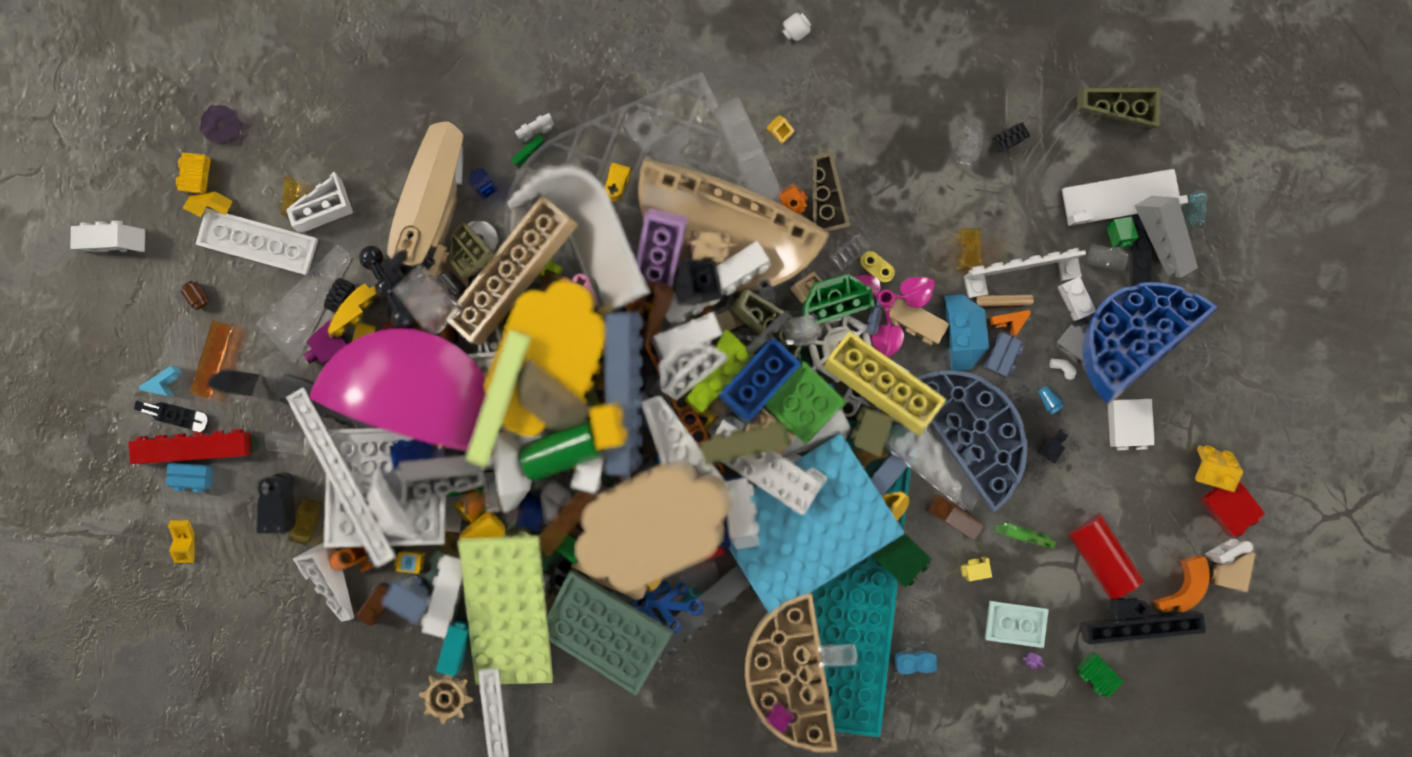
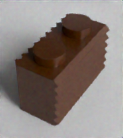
(373, 607)

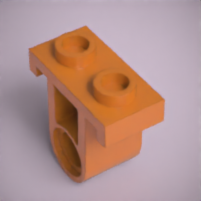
(352, 556)

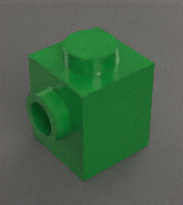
(1122, 232)

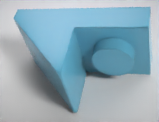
(158, 383)

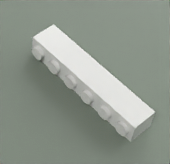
(732, 273)

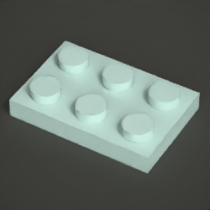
(1016, 624)

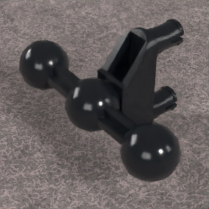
(388, 276)

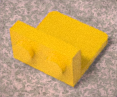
(1218, 468)

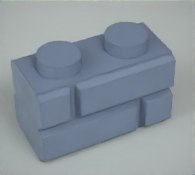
(1003, 355)

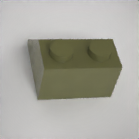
(871, 429)

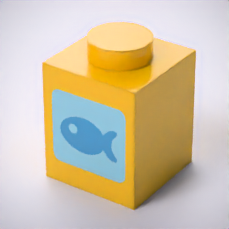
(409, 561)

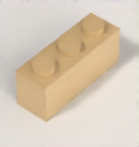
(918, 322)

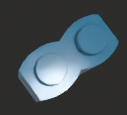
(921, 661)

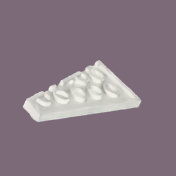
(674, 440)

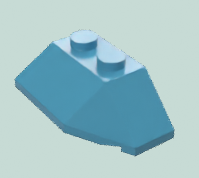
(966, 331)

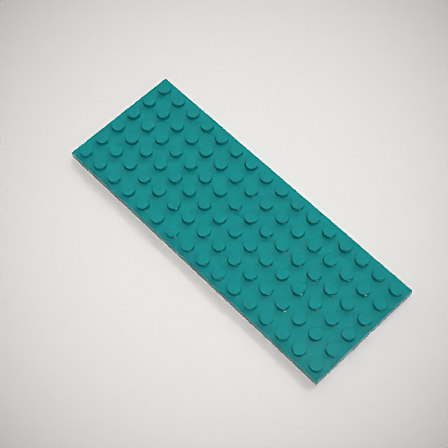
(859, 611)

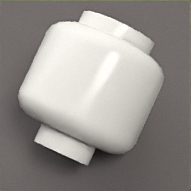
(796, 27)

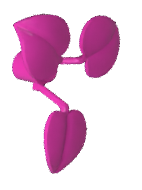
(917, 294)

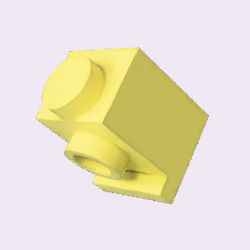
(976, 569)

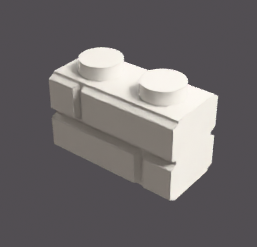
(1076, 298)

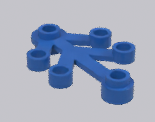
(665, 604)

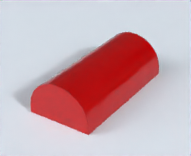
(1106, 557)

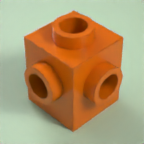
(794, 193)

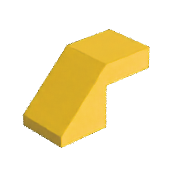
(198, 203)
(182, 546)

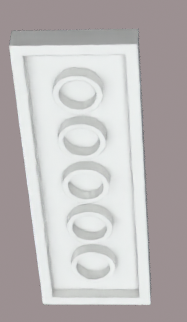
(256, 241)

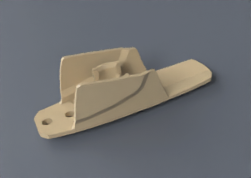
(428, 195)

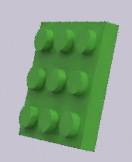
(805, 403)

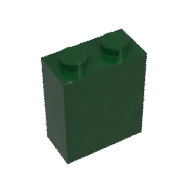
(903, 559)

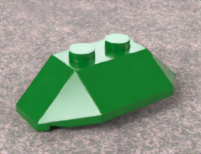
(837, 298)

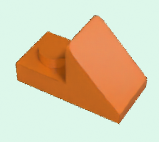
(1015, 321)

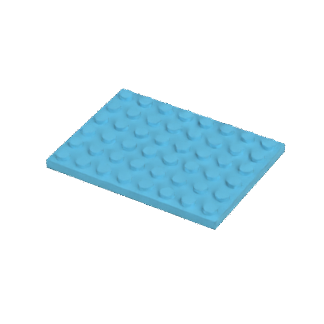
(835, 533)

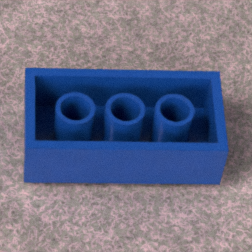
(759, 380)

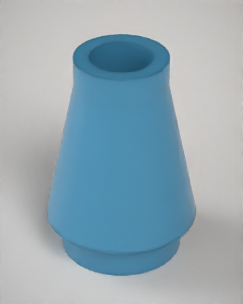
(1051, 400)

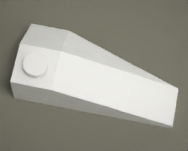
(836, 425)
(330, 583)

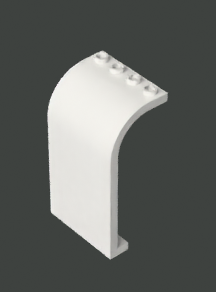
(596, 240)

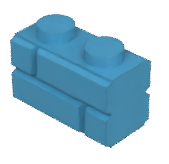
(189, 476)

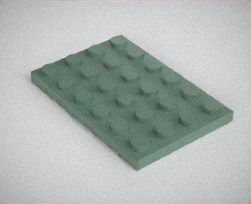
(606, 632)

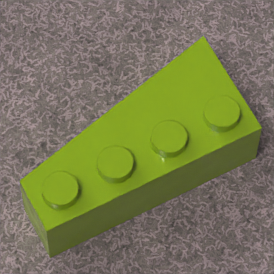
(711, 386)

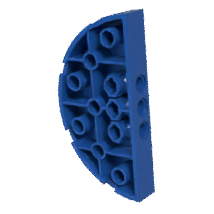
(1138, 330)

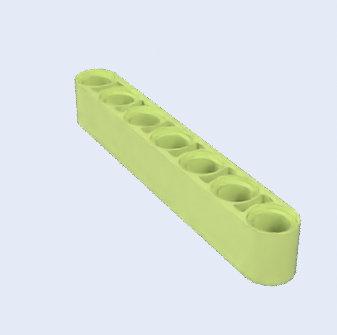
(498, 398)

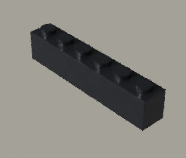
(1143, 628)

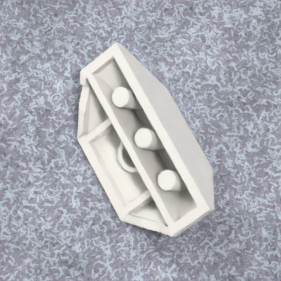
(687, 367)
(511, 479)
(388, 509)

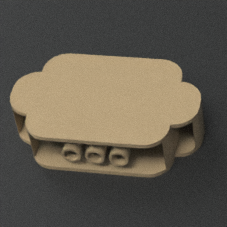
(653, 525)

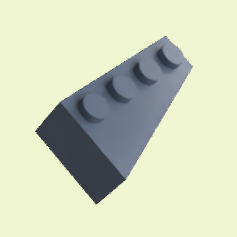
(408, 597)

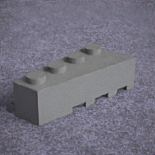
(437, 477)

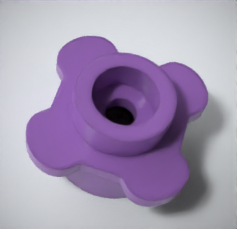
(1034, 661)

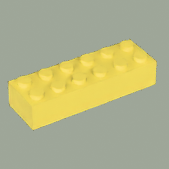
(884, 383)

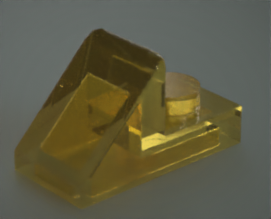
(290, 189)

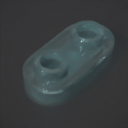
(1198, 200)

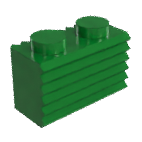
(1100, 675)

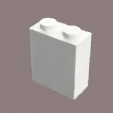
(1131, 423)

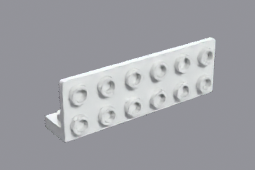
(1117, 196)
(1067, 264)
(775, 473)

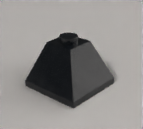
(697, 282)

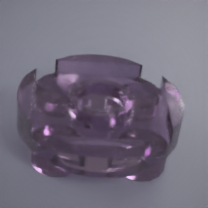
(214, 115)

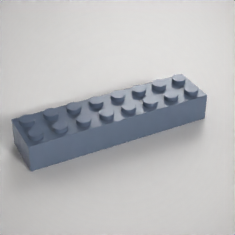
(623, 387)

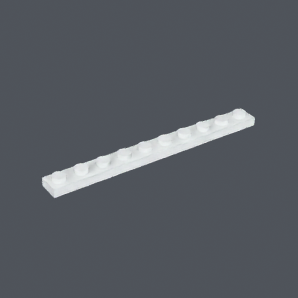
(340, 477)

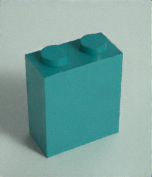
(454, 648)

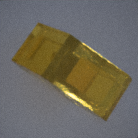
(307, 521)

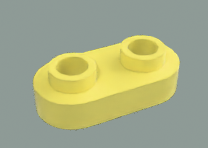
(876, 268)

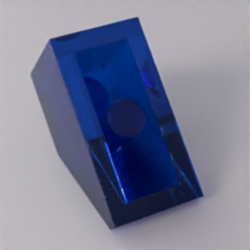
(482, 183)
(529, 513)

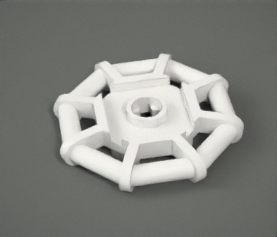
(832, 338)

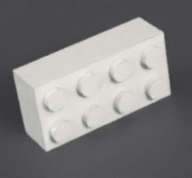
(446, 596)

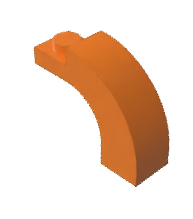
(1193, 589)

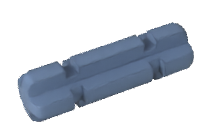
(874, 318)

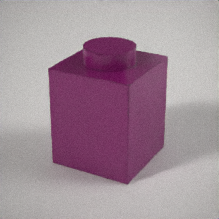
(779, 717)

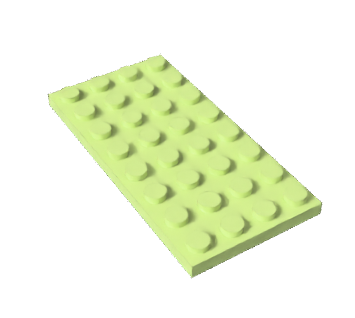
(507, 608)

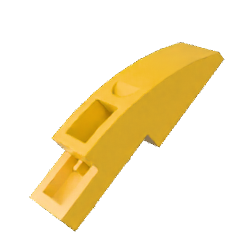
(350, 310)

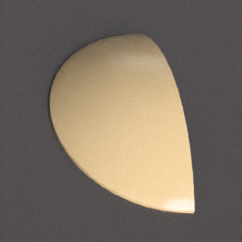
(729, 208)

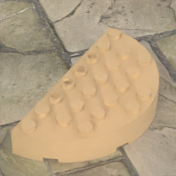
(786, 668)

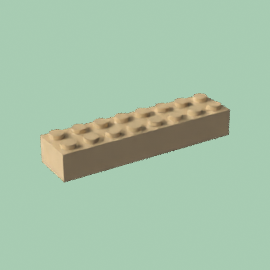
(512, 270)

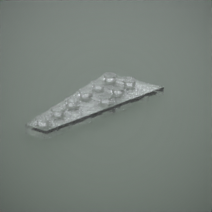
(302, 308)
(933, 462)

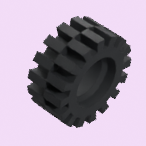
(1011, 137)
(338, 294)

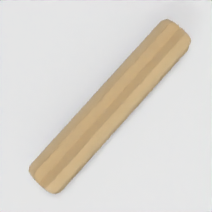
(1005, 300)

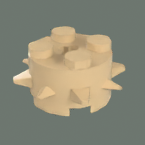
(709, 245)
(438, 705)

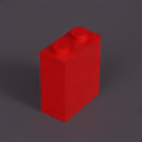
(1232, 509)

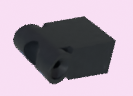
(276, 504)

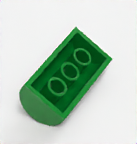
(559, 451)

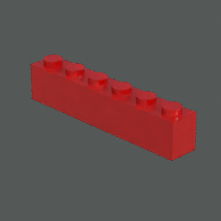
(189, 448)

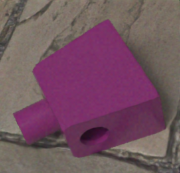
(323, 346)

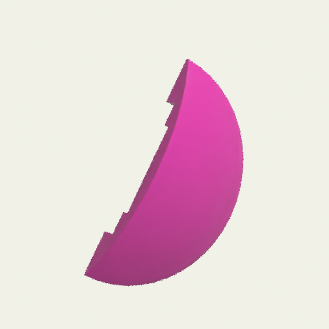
(406, 386)

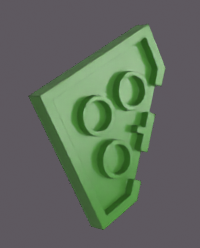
(1025, 534)

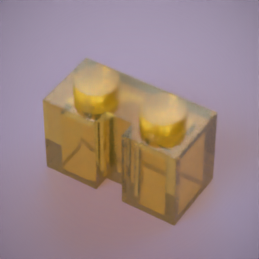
(971, 248)

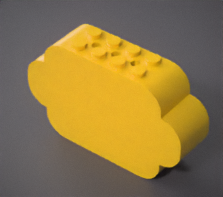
(563, 342)

